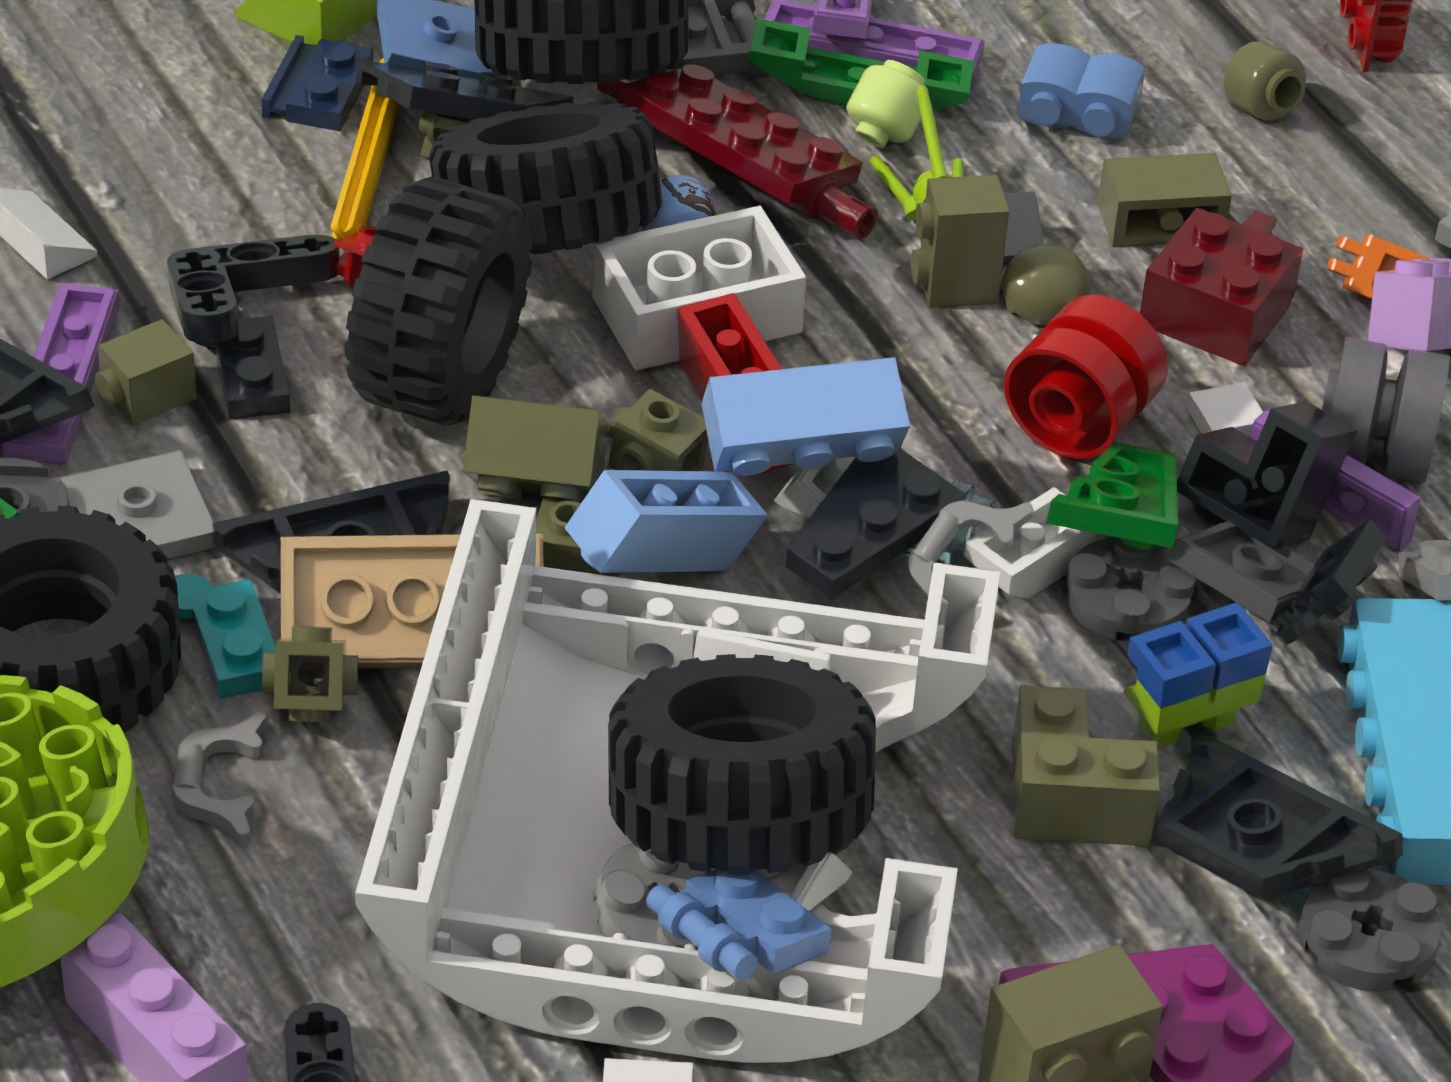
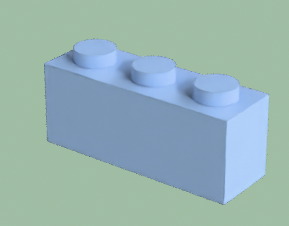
(805, 416)
(665, 521)

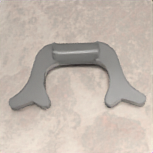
(957, 517)
(193, 751)

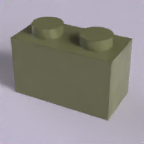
(1154, 195)
(961, 241)

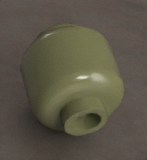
(1264, 81)

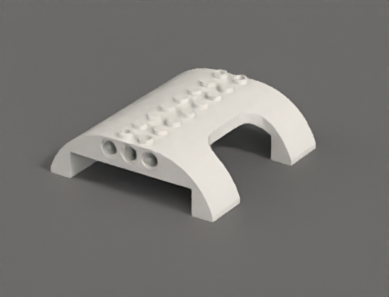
(507, 816)

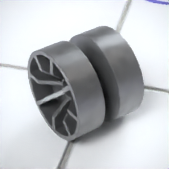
(1389, 410)

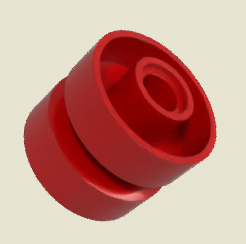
(1086, 376)

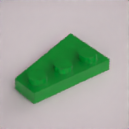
(1124, 497)

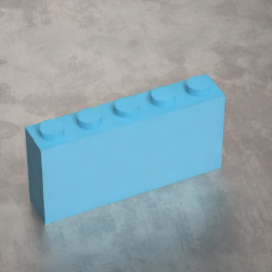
(1403, 702)

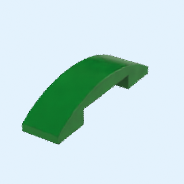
(832, 76)

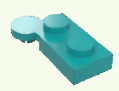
(229, 631)

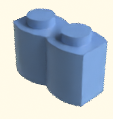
(1081, 91)

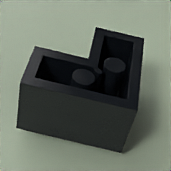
(1269, 484)

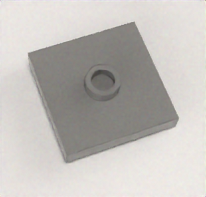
(152, 496)

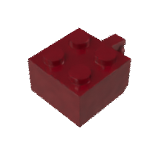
(1221, 284)

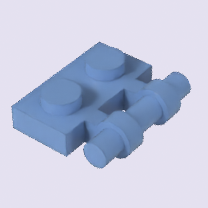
(740, 922)

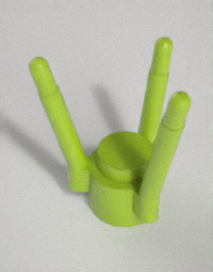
(938, 169)

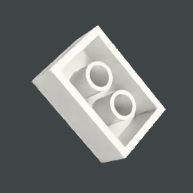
(657, 270)

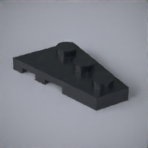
(868, 521)

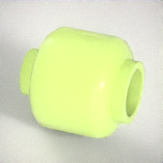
(886, 104)

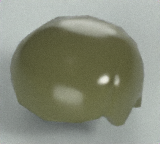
(1043, 282)

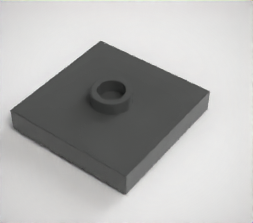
(1243, 568)

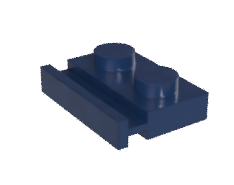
(316, 83)

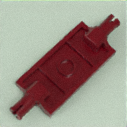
(752, 143)

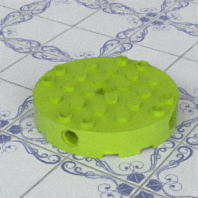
(67, 824)

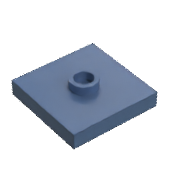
(429, 32)

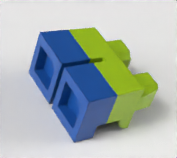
(1197, 672)

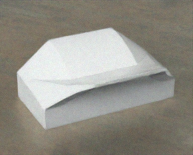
(1038, 554)

